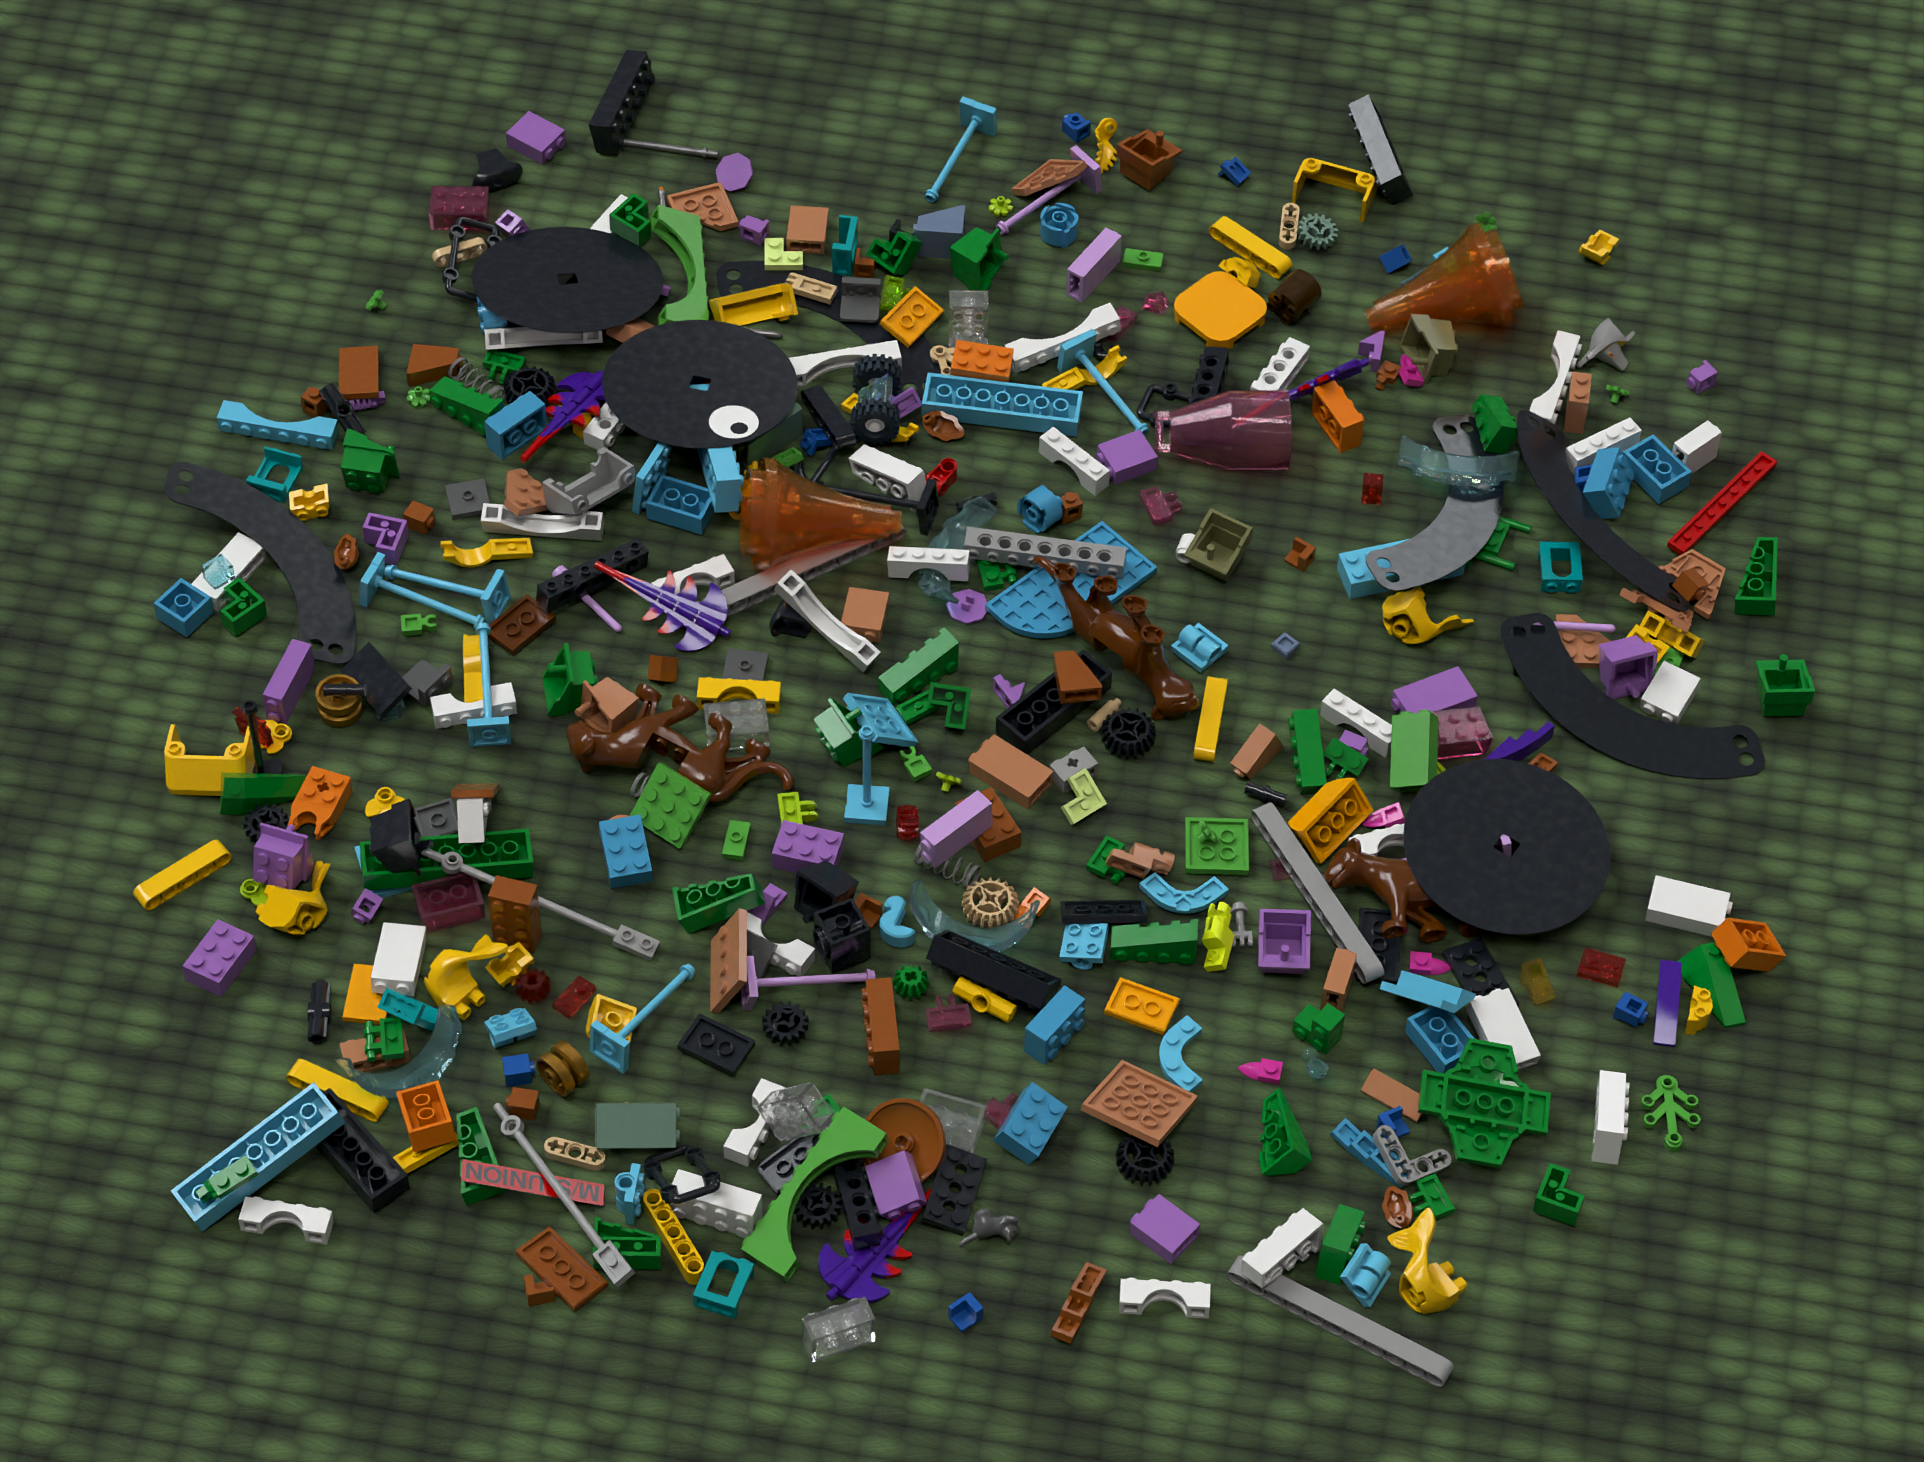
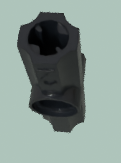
(336, 401)
(319, 1012)

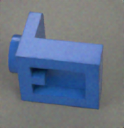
(1234, 170)
(812, 439)

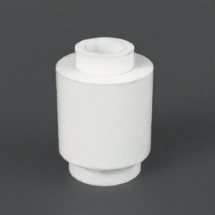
(1184, 543)

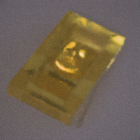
(1537, 980)

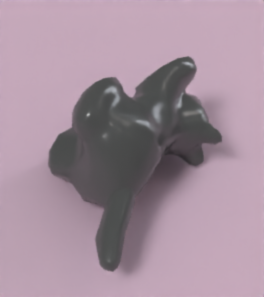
(988, 1225)

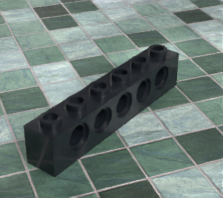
(1211, 374)
(586, 579)
(857, 1204)

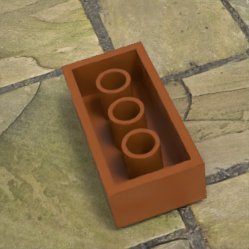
(515, 913)
(881, 1026)

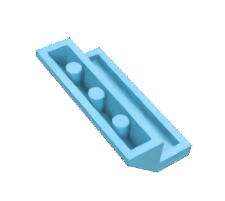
(1429, 992)

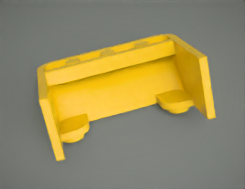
(1337, 176)
(755, 305)
(203, 773)

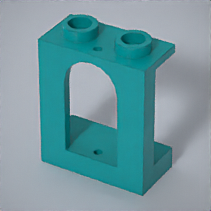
(844, 254)
(273, 458)
(1560, 552)
(408, 1009)
(717, 1303)

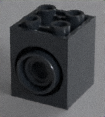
(842, 935)

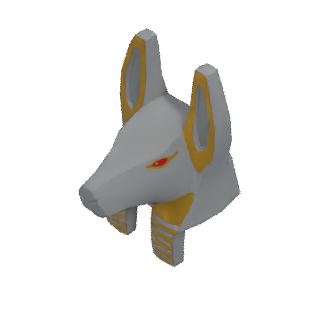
(1607, 345)

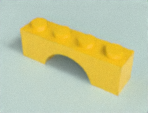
(721, 690)

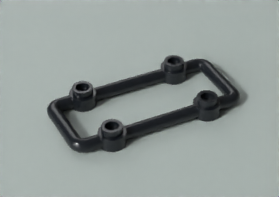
(456, 235)
(1169, 392)
(695, 1157)

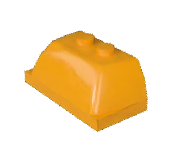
(1330, 817)

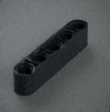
(828, 417)

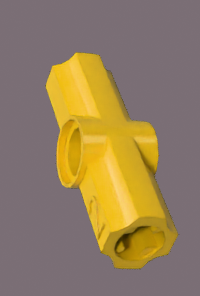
(974, 994)

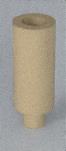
(1096, 720)

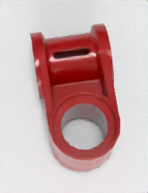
(945, 475)

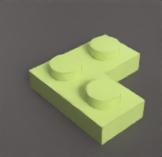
(779, 259)
(1087, 800)

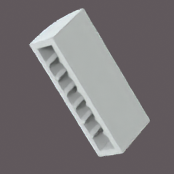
(244, 556)

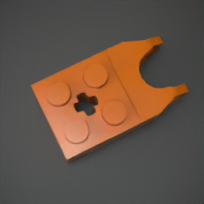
(321, 800)

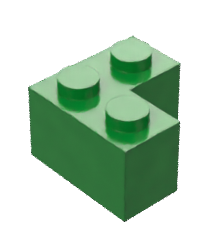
(631, 220)
(896, 255)
(243, 607)
(956, 700)
(1319, 1028)
(1555, 1200)

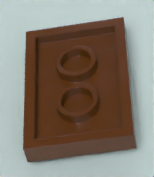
(520, 624)

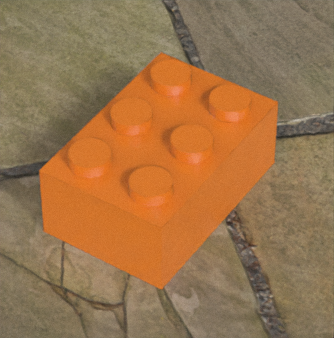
(982, 361)
(1337, 416)
(1748, 944)
(426, 1116)

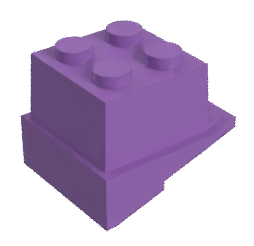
(1627, 666)
(282, 857)
(1284, 941)

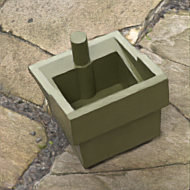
(1429, 345)
(1219, 544)

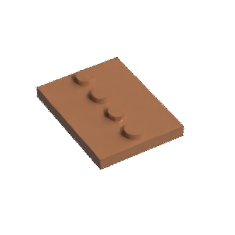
(728, 961)

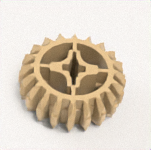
(991, 896)

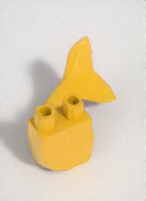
(1408, 620)
(295, 909)
(451, 980)
(1423, 1285)

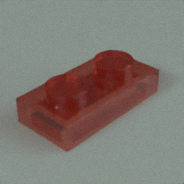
(574, 997)

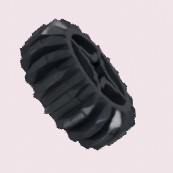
(529, 380)
(1126, 739)
(1145, 1164)

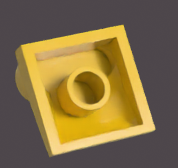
(611, 1014)

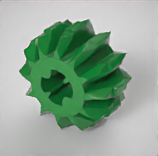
(910, 982)

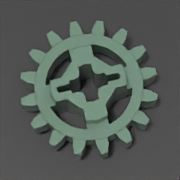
(1317, 231)

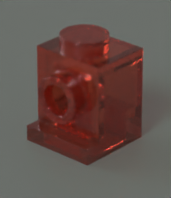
(1372, 488)

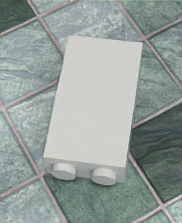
(1687, 906)
(398, 958)
(1500, 1021)

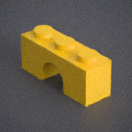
(1665, 631)

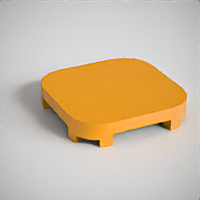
(1220, 309)

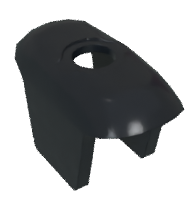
(496, 170)
(788, 622)

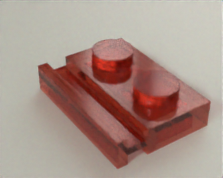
(263, 730)
(1601, 967)

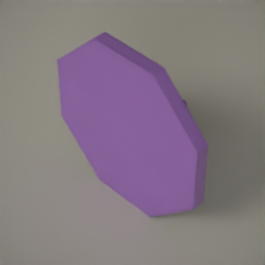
(734, 172)
(969, 608)

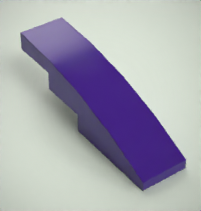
(1524, 745)
(1667, 1003)

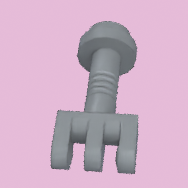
(1239, 910)

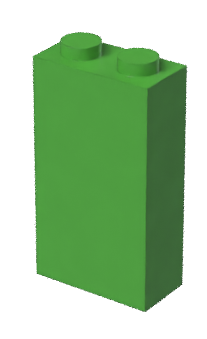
(1413, 750)

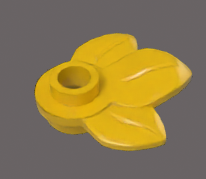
(279, 740)
(380, 805)

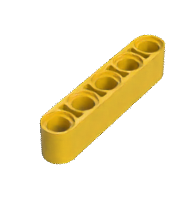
(1250, 247)
(1210, 719)
(182, 874)
(352, 1095)
(672, 1227)

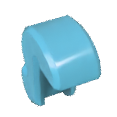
(890, 927)

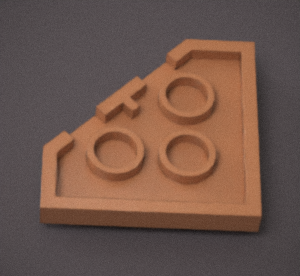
(1048, 175)
(707, 202)
(523, 493)
(1581, 644)

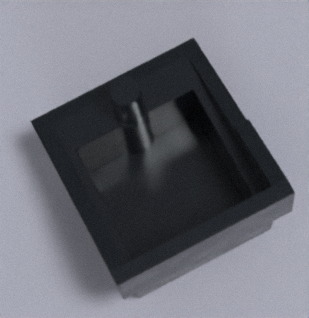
(397, 838)
(821, 887)

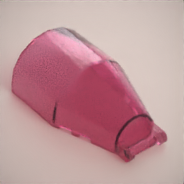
(1231, 430)

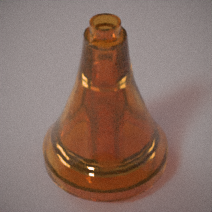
(1462, 285)
(794, 516)

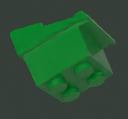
(977, 258)
(367, 463)
(565, 679)
(1784, 686)
(840, 733)

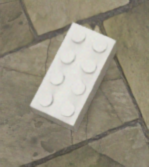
(726, 1209)

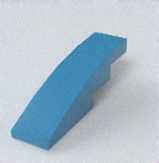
(1364, 1149)

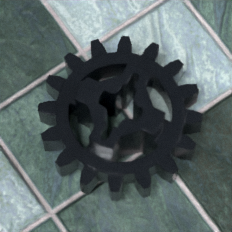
(264, 815)
(785, 1023)
(817, 1207)

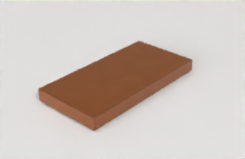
(359, 372)
(477, 790)
(561, 1268)

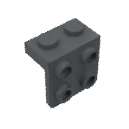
(860, 299)
(427, 681)

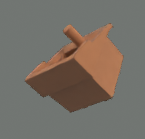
(607, 705)

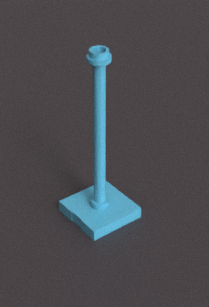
(975, 117)
(1079, 351)
(374, 579)
(493, 598)
(490, 729)
(865, 802)
(614, 1047)

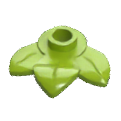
(257, 894)

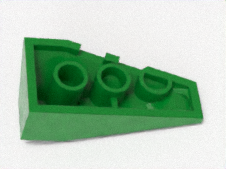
(246, 790)
(1708, 970)
(1283, 1141)

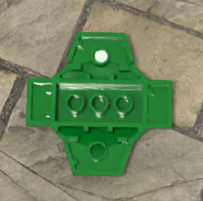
(1484, 1103)

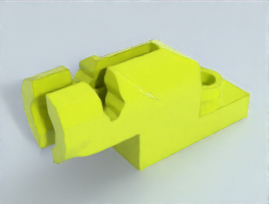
(1217, 937)

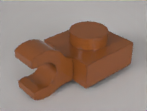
(1387, 374)

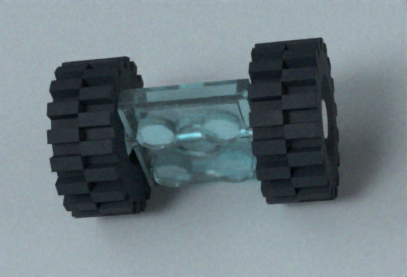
(875, 416)

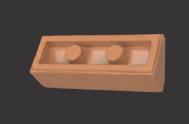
(1392, 1094)

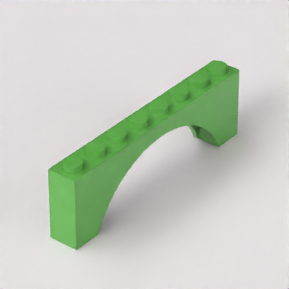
(684, 236)
(844, 1140)

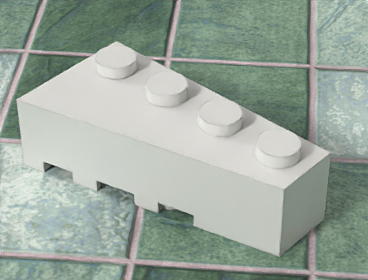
(888, 473)
(472, 819)
(1610, 1117)
(1283, 1248)

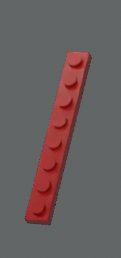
(1722, 503)

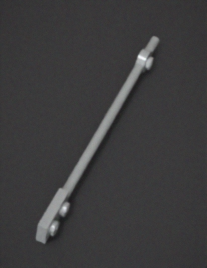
(624, 938)
(607, 1253)

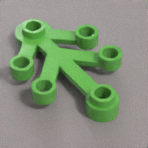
(1670, 1108)

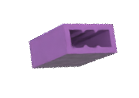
(536, 137)
(1127, 457)
(896, 1185)
(1164, 1228)

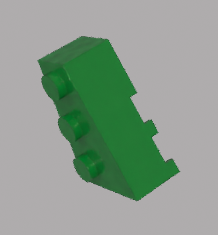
(1494, 423)
(1340, 1243)
(638, 1247)

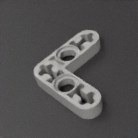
(1408, 1166)

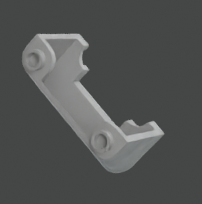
(606, 478)

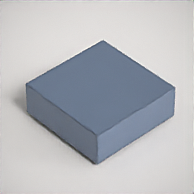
(1285, 645)

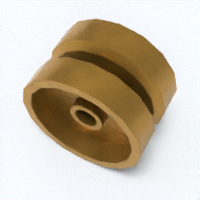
(335, 709)
(562, 1068)

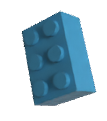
(515, 425)
(1657, 469)
(1608, 482)
(680, 504)
(625, 851)
(1054, 1025)
(1438, 1037)
(1030, 1123)

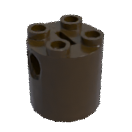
(1294, 296)

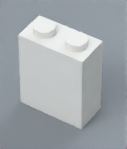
(1698, 446)
(1670, 693)

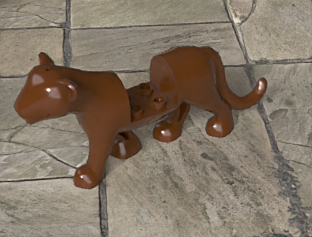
(1130, 637)
(651, 731)
(1394, 886)

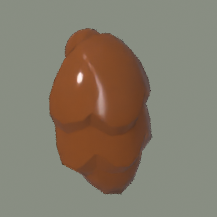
(942, 425)
(346, 552)
(1397, 1207)

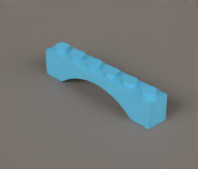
(316, 432)

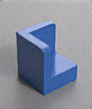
(1395, 258)
(1393, 1119)
(965, 1312)

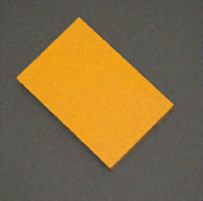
(911, 317)
(360, 1002)
(1141, 1006)

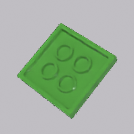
(671, 805)
(1226, 856)

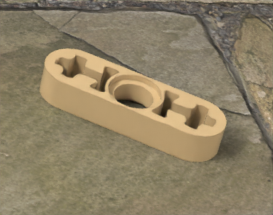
(1289, 231)
(476, 248)
(570, 1146)

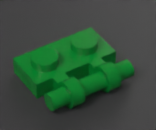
(992, 577)
(1097, 862)
(391, 1039)

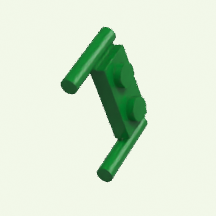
(1491, 549)

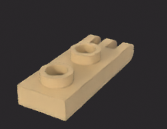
(812, 288)

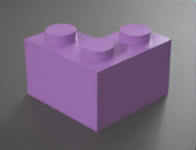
(387, 534)

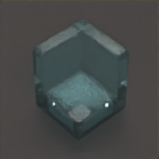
(218, 572)

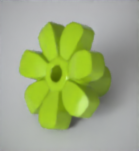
(1000, 206)
(947, 781)

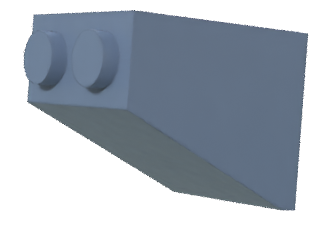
(940, 231)

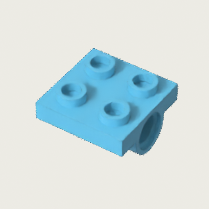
(1199, 647)
(1084, 944)
(514, 1024)
(628, 1191)
(1366, 1274)

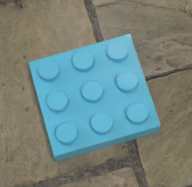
(649, 475)
(883, 718)

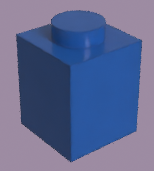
(518, 1070)

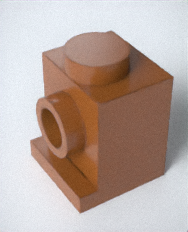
(312, 398)
(1071, 502)

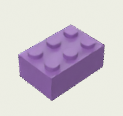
(804, 845)
(219, 958)

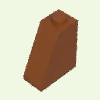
(431, 363)
(1074, 679)

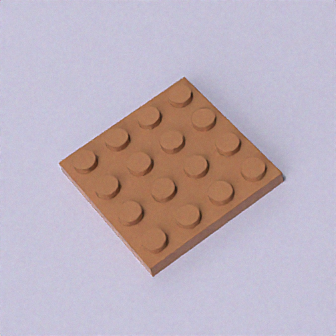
(1139, 1103)

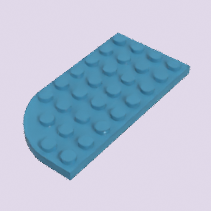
(1036, 605)

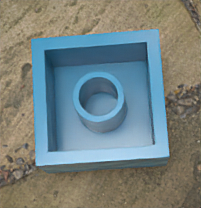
(183, 607)

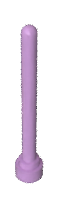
(593, 605)
(1583, 626)

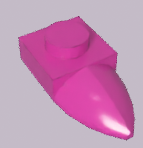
(1410, 373)
(1386, 817)
(1425, 964)
(1263, 1071)

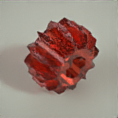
(907, 822)
(532, 985)

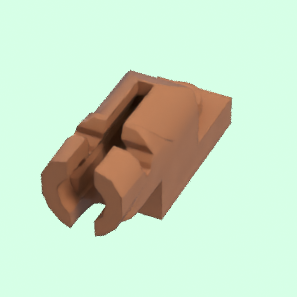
(1140, 860)

